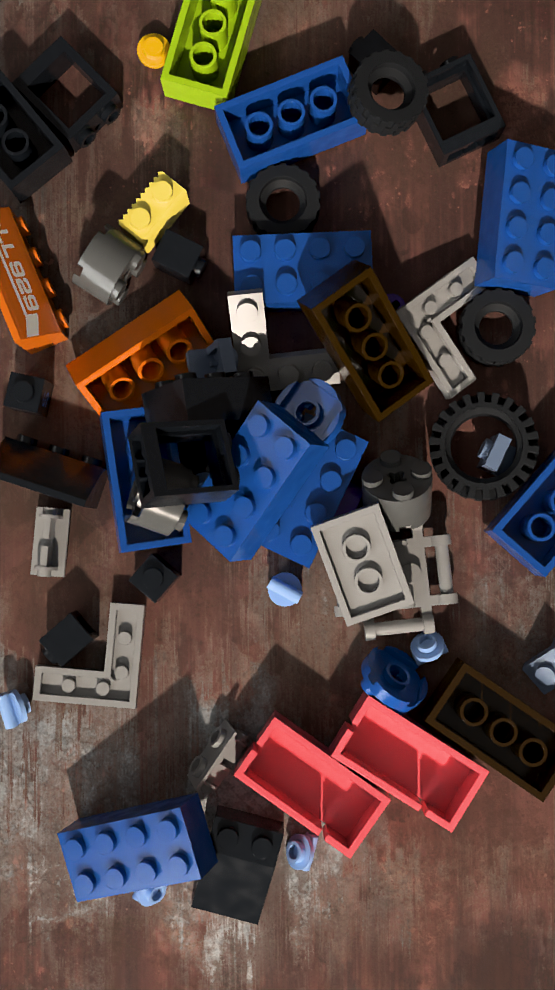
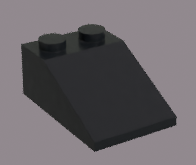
(246, 862)

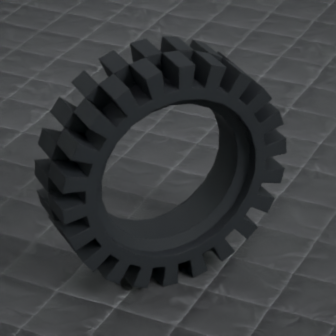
(498, 408)

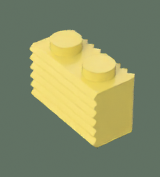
(154, 211)

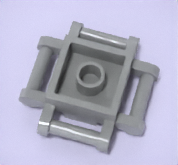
(413, 563)

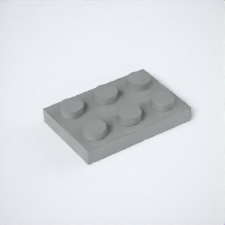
(362, 564)

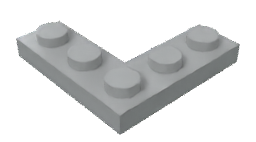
(423, 324)
(251, 344)
(109, 687)

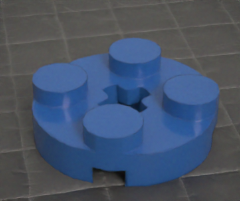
(328, 403)
(398, 693)

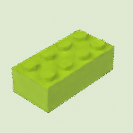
(208, 50)

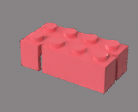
(408, 761)
(311, 785)

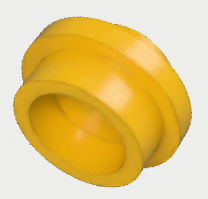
(153, 50)

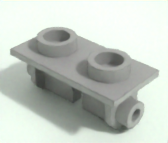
(50, 542)
(206, 769)

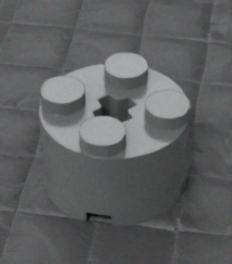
(109, 265)
(400, 487)
(163, 519)

